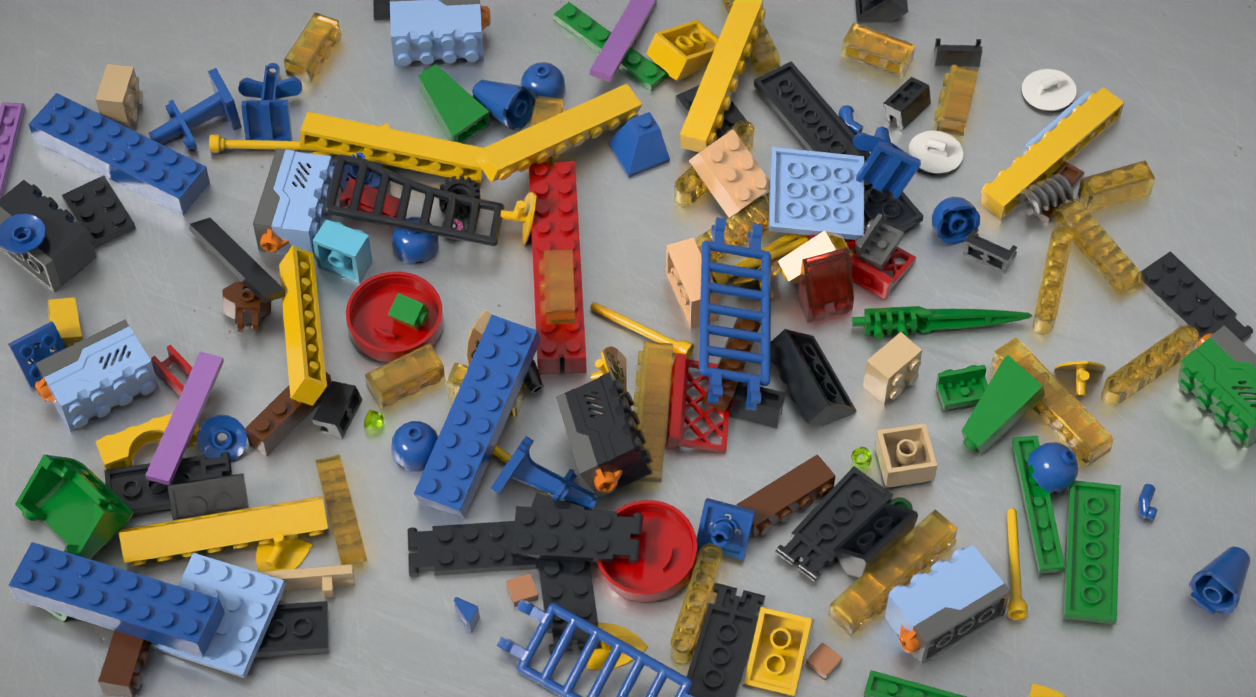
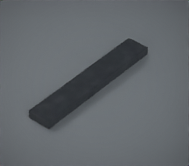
(237, 260)

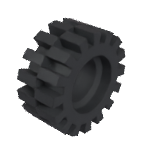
(460, 186)

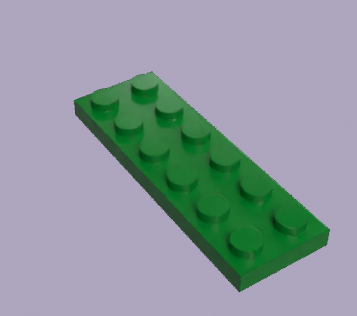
(1092, 552)

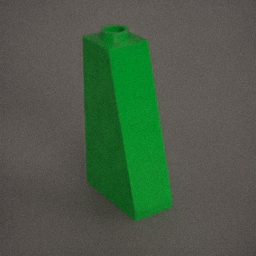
(452, 106)
(1003, 403)

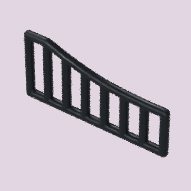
(409, 185)

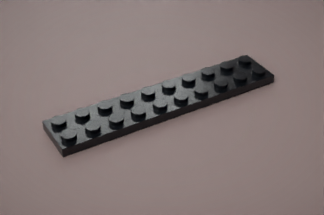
(824, 131)

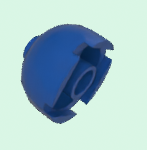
(544, 80)
(954, 220)
(414, 246)
(413, 445)
(1054, 466)

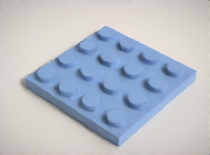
(815, 193)
(248, 606)

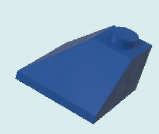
(639, 145)

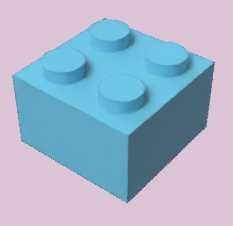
(342, 251)

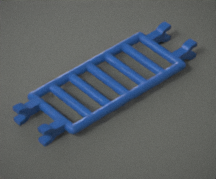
(716, 375)
(596, 635)

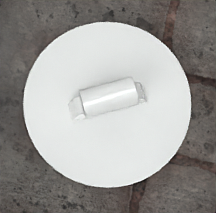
(1049, 89)
(937, 151)

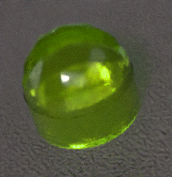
(373, 420)
(866, 454)

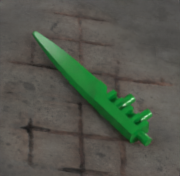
(925, 320)

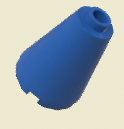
(506, 102)
(1221, 581)

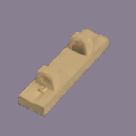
(316, 578)

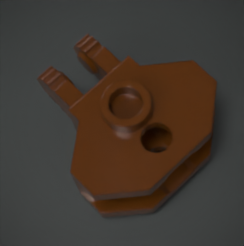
(243, 306)

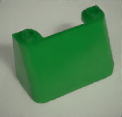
(73, 504)

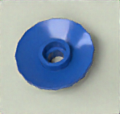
(18, 227)
(208, 437)

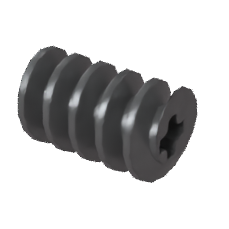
(1046, 194)

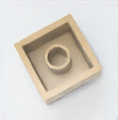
(119, 94)
(892, 368)
(905, 455)

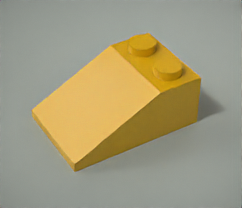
(683, 49)
(778, 651)

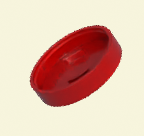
(376, 331)
(665, 554)

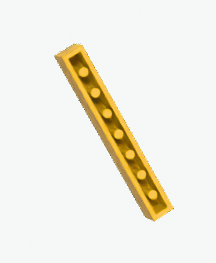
(722, 75)
(558, 133)
(391, 146)
(1050, 153)
(302, 326)
(223, 529)

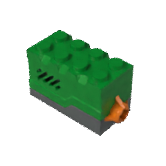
(1223, 380)

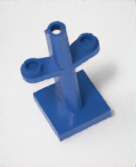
(218, 104)
(268, 117)
(887, 165)
(525, 470)

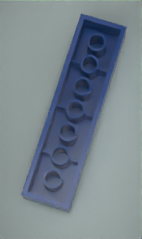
(119, 153)
(477, 416)
(117, 599)

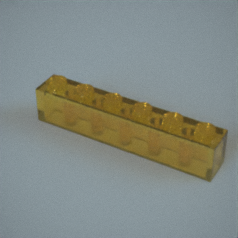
(654, 401)
(1059, 407)
(897, 567)

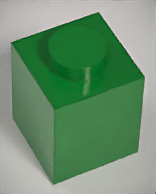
(409, 312)

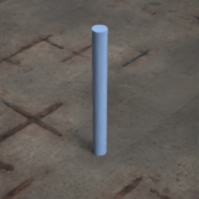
(1066, 113)

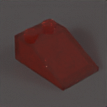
(826, 285)

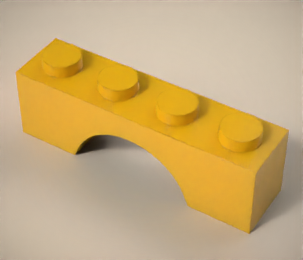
(121, 448)

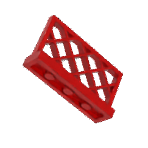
(874, 279)
(677, 408)

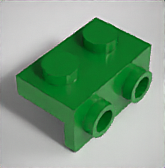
(961, 386)

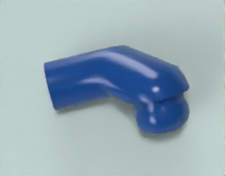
(846, 116)
(1145, 499)

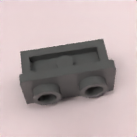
(878, 243)

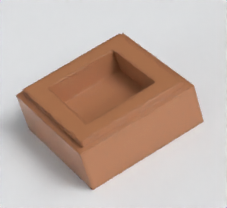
(522, 589)
(824, 660)

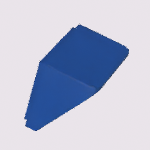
(467, 612)

